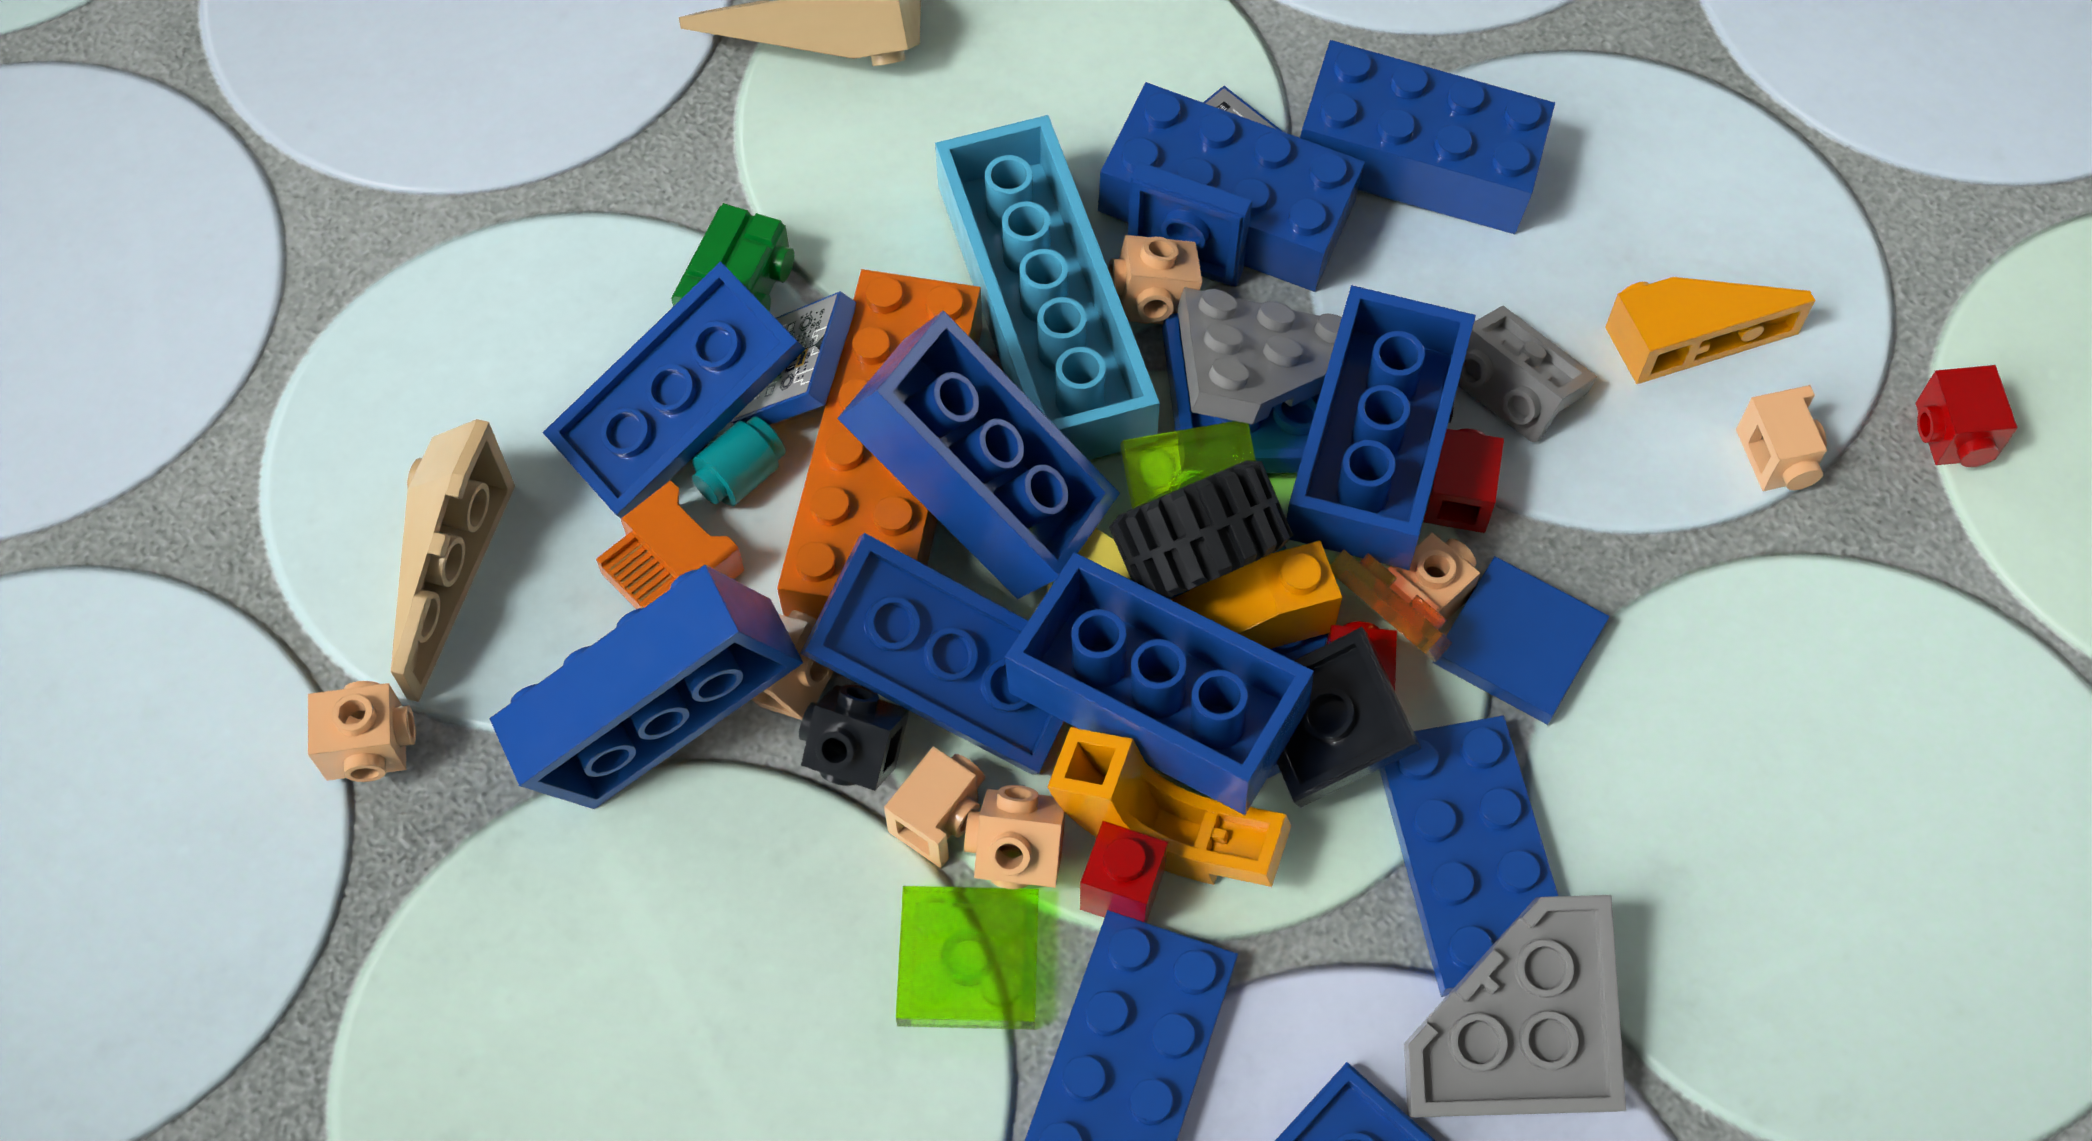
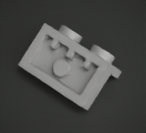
(1521, 373)

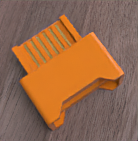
(661, 547)

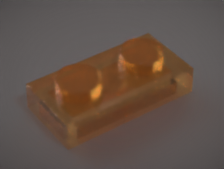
(1372, 584)

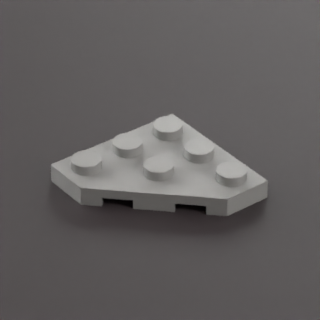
(1251, 354)
(1528, 1022)

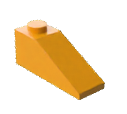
(1697, 321)
(1274, 598)

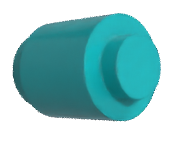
(737, 461)

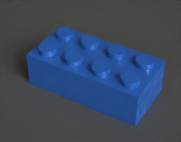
(1430, 135)
(1295, 186)
(1379, 426)
(980, 456)
(1163, 675)
(645, 689)

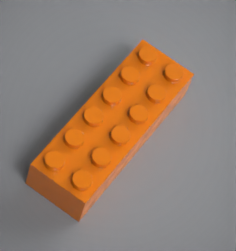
(845, 483)

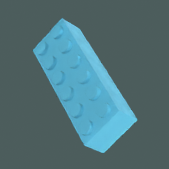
(1046, 284)

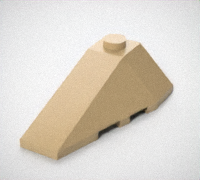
(820, 26)
(449, 521)

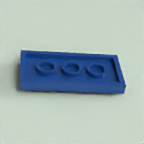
(673, 391)
(930, 651)
(1466, 840)
(1134, 1036)

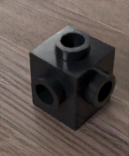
(853, 736)

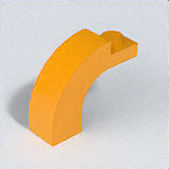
(1110, 782)

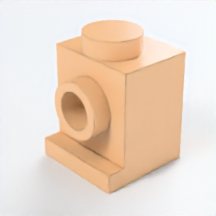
(1783, 439)
(1451, 574)
(934, 804)

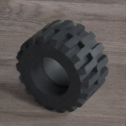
(1202, 530)

